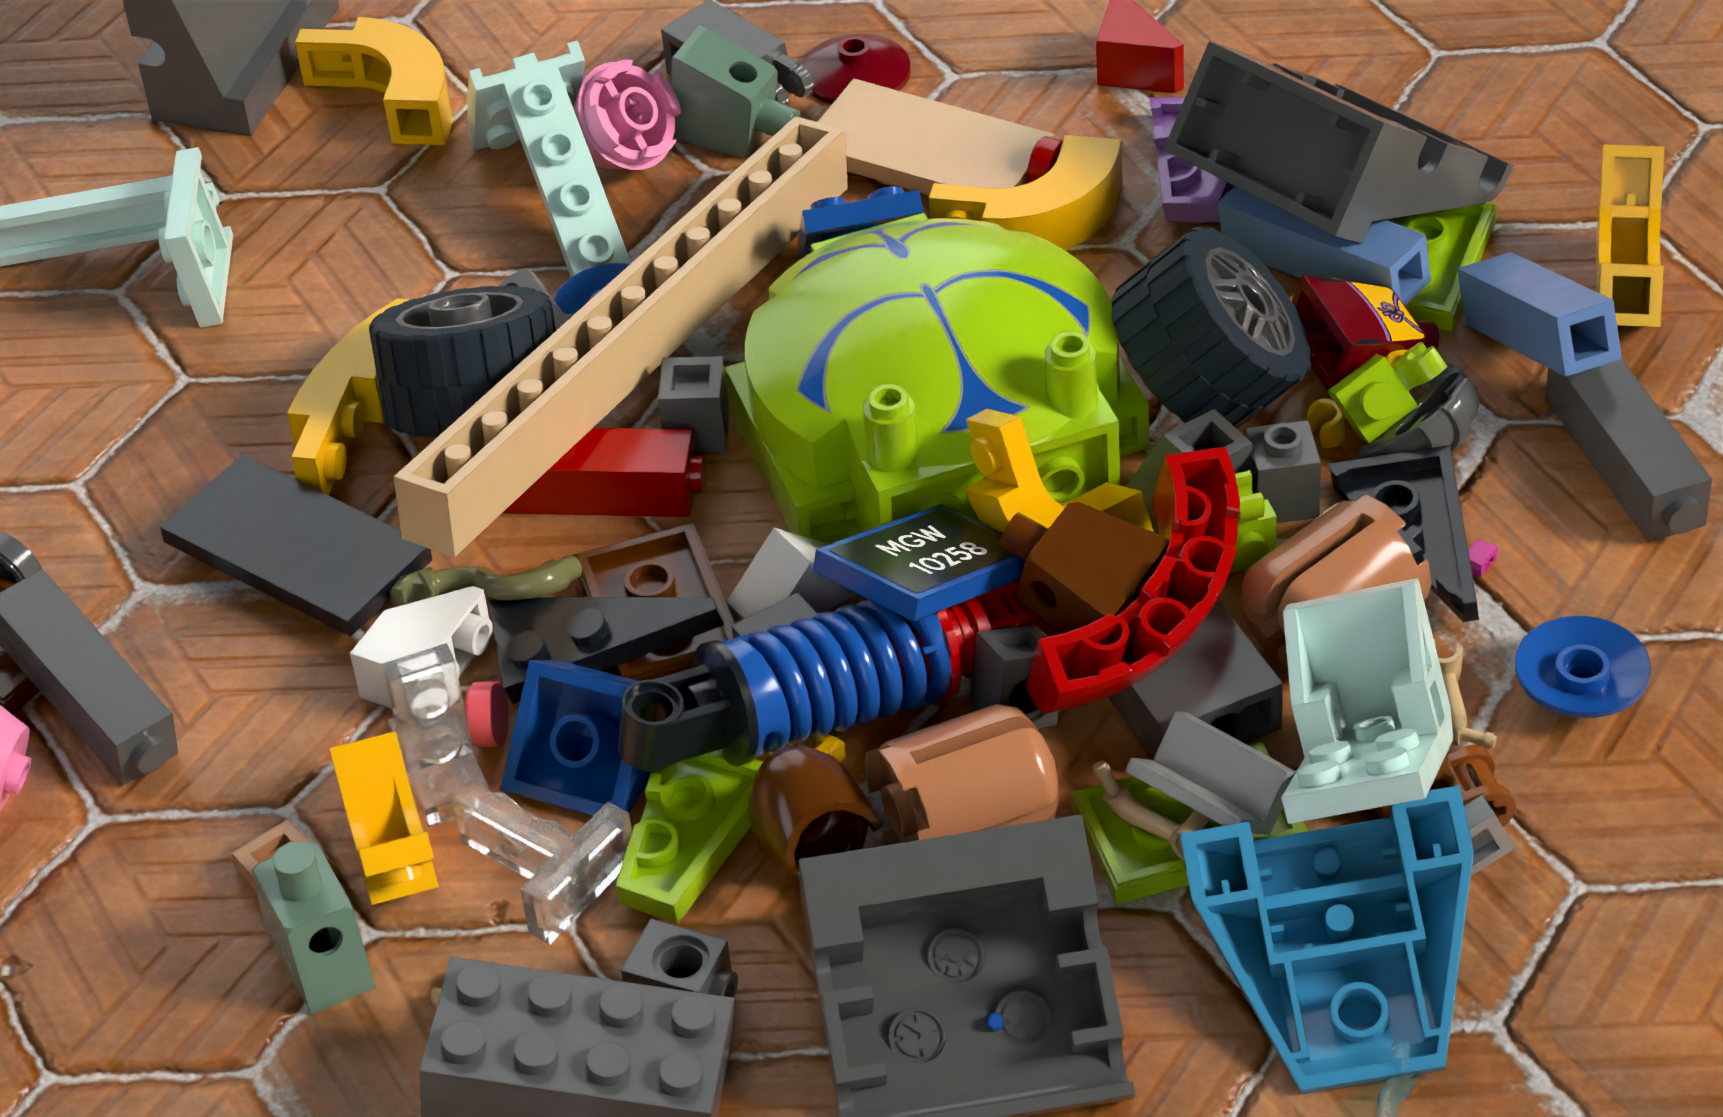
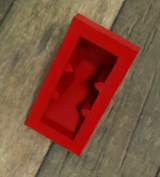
(1137, 51)

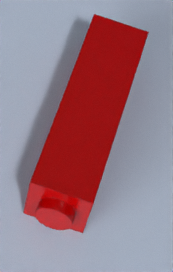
(620, 476)

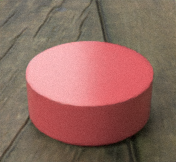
(487, 713)

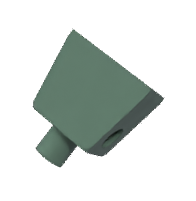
(725, 95)
(295, 901)

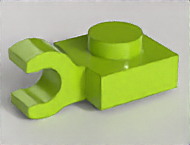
(1378, 392)
(1255, 525)

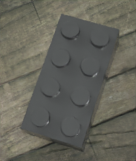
(571, 1046)

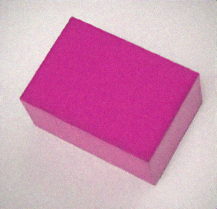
(1482, 556)

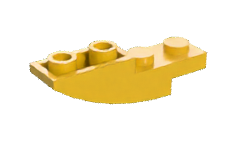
(334, 406)

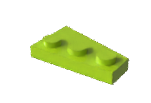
(685, 834)

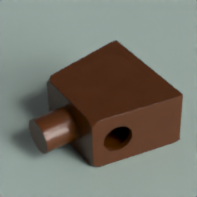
(1081, 564)

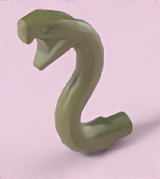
(529, 584)

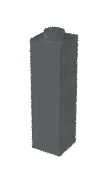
(1633, 448)
(85, 678)

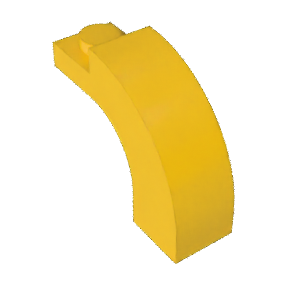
(387, 60)
(1059, 207)
(1629, 233)
(1014, 483)
(383, 818)

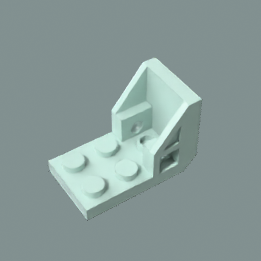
(1364, 701)

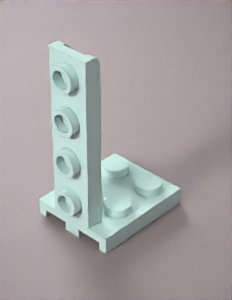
(537, 108)
(169, 208)

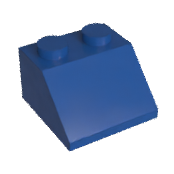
(569, 740)

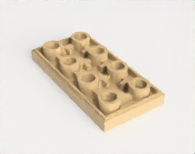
(927, 142)

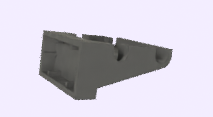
(220, 58)
(1323, 147)
(936, 938)

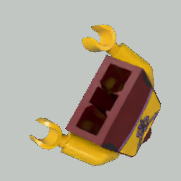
(1346, 328)

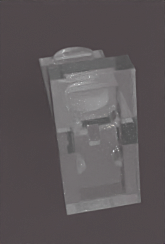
(432, 729)
(561, 868)

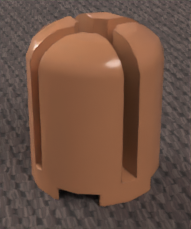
(1335, 554)
(964, 776)

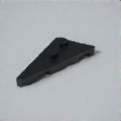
(1426, 496)
(592, 630)

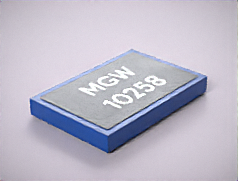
(921, 562)

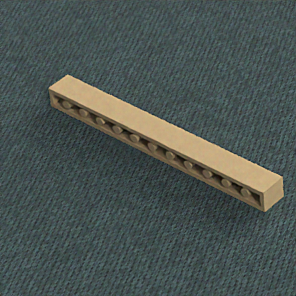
(616, 339)

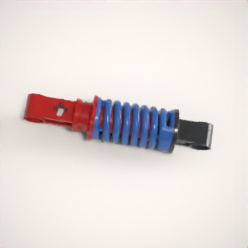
(809, 679)

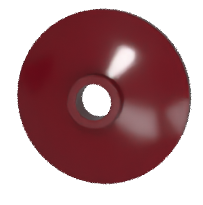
(858, 57)

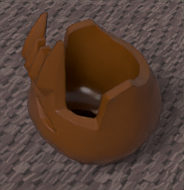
(807, 808)

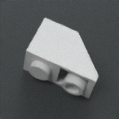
(449, 618)

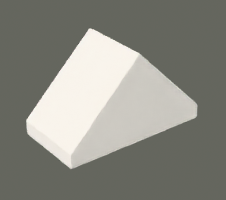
(782, 570)

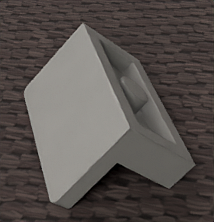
(1216, 774)

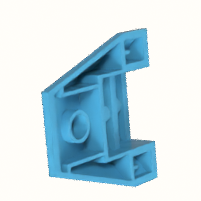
(1343, 935)

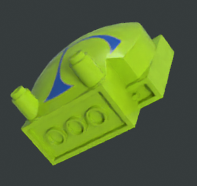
(901, 336)

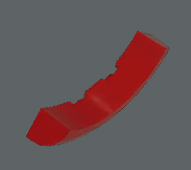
(1199, 514)

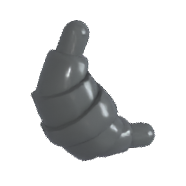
(1439, 420)

